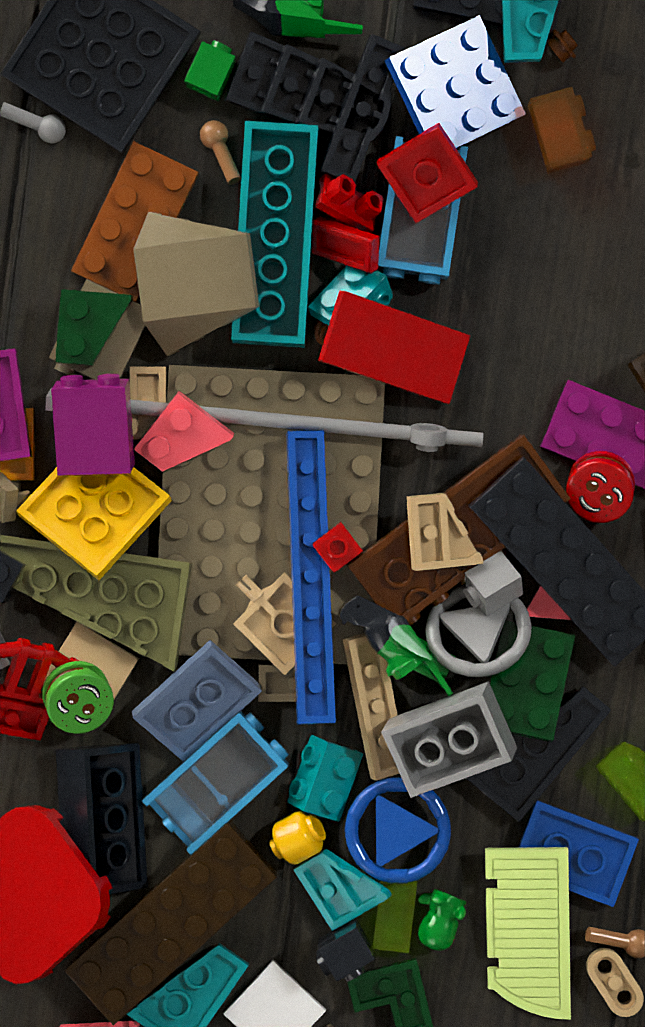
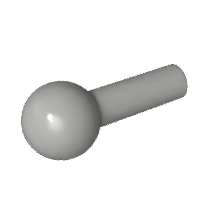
(50, 127)

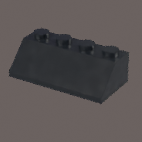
(105, 810)

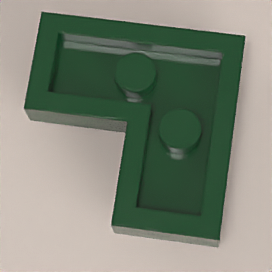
(393, 985)

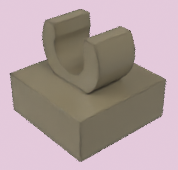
(10, 498)

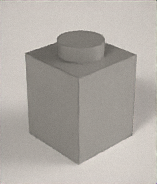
(493, 584)

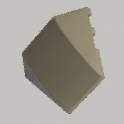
(192, 278)

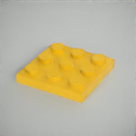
(94, 514)

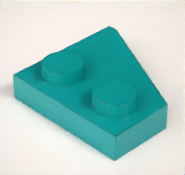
(339, 888)

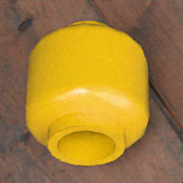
(297, 837)

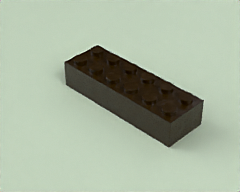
(171, 922)

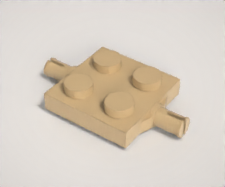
(270, 620)

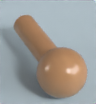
(214, 136)
(632, 942)

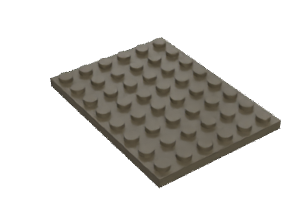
(235, 503)

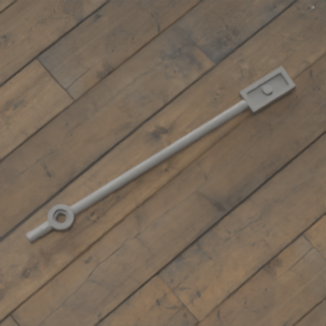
(424, 435)

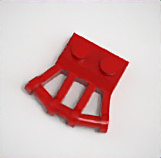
(22, 708)

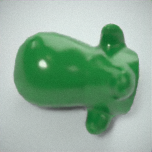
(440, 923)

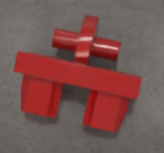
(346, 205)

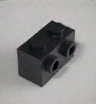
(345, 951)

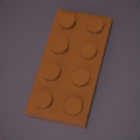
(142, 186)

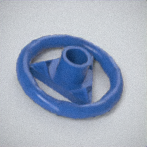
(397, 832)

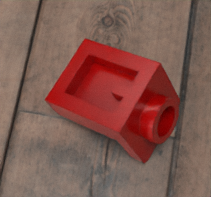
(337, 547)

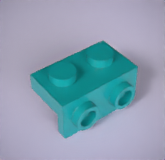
(355, 281)
(324, 778)

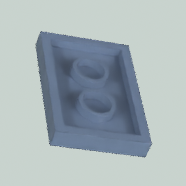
(196, 700)

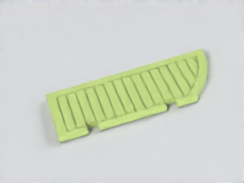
(530, 928)

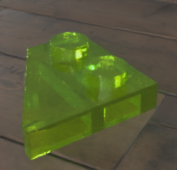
(626, 774)

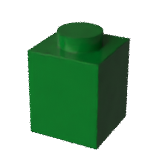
(211, 70)

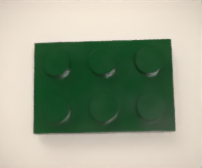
(535, 684)

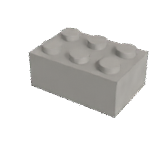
(449, 739)

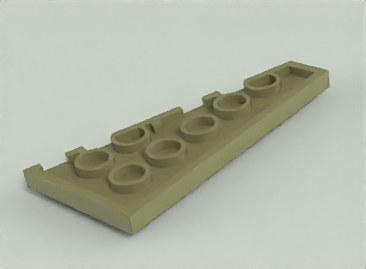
(134, 602)

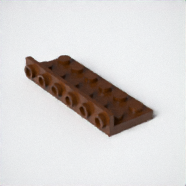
(386, 565)

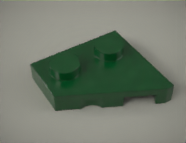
(86, 324)

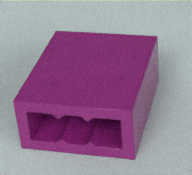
(93, 425)

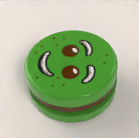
(77, 697)

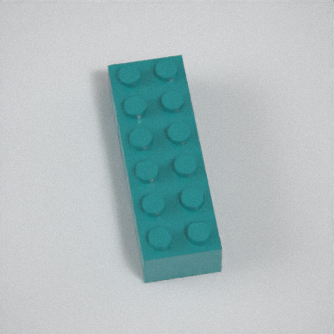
(279, 217)

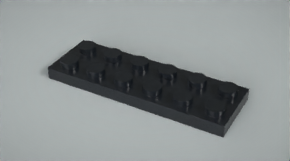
(565, 559)

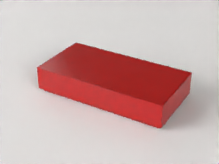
(345, 244)

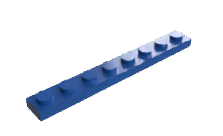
(310, 578)

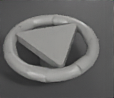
(477, 634)

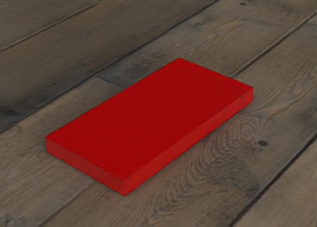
(394, 347)

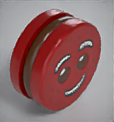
(600, 486)

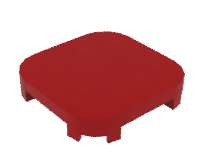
(46, 894)

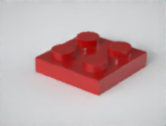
(427, 173)

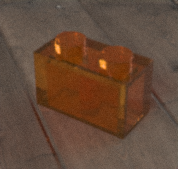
(561, 129)

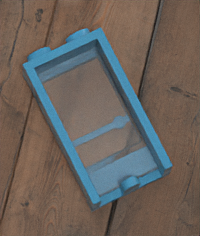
(417, 247)
(217, 780)

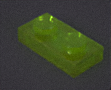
(395, 918)

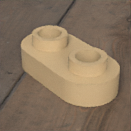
(614, 981)

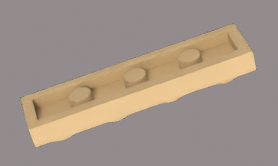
(373, 703)

